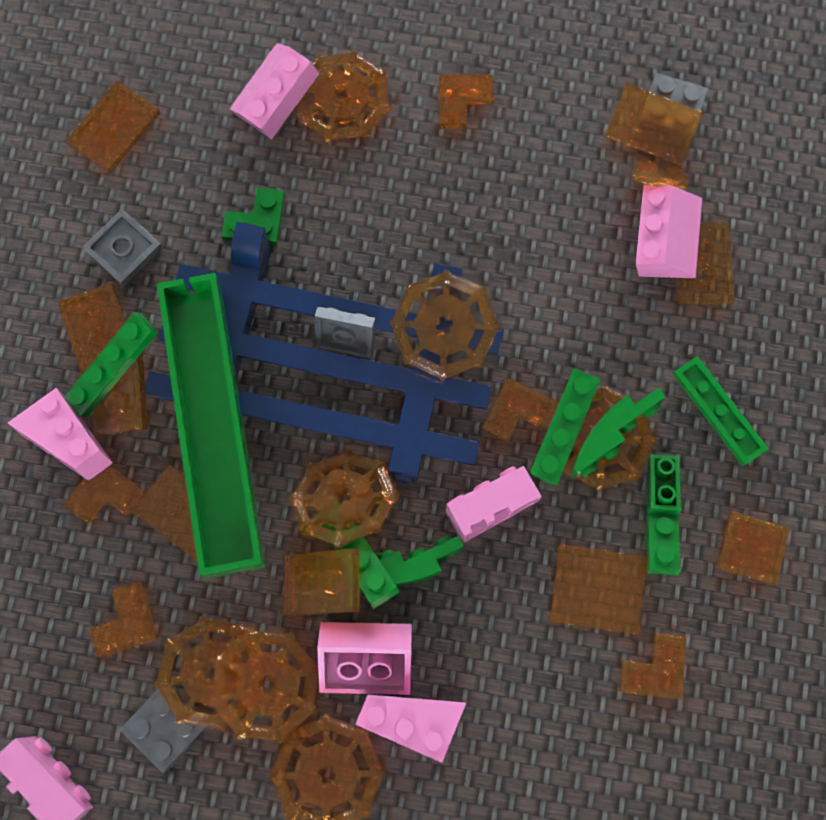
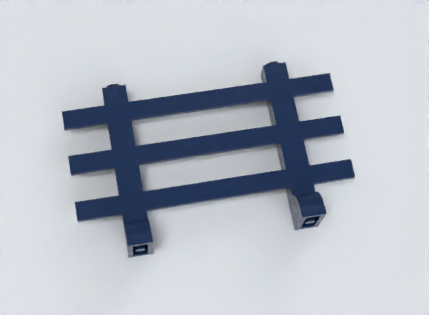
(409, 439)

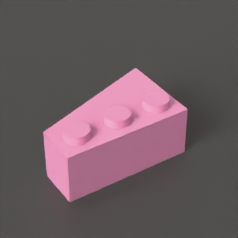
(63, 434)
(492, 503)
(413, 722)
(42, 780)

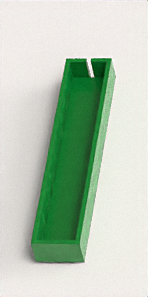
(210, 427)

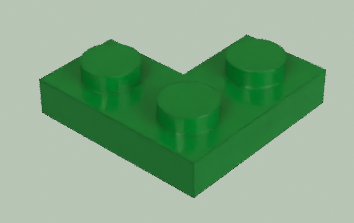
(266, 214)

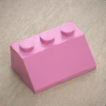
(275, 90)
(668, 232)
(364, 658)

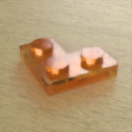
(459, 90)
(651, 174)
(518, 402)
(105, 486)
(133, 626)
(661, 677)

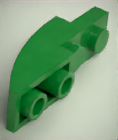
(606, 436)
(662, 514)
(421, 563)

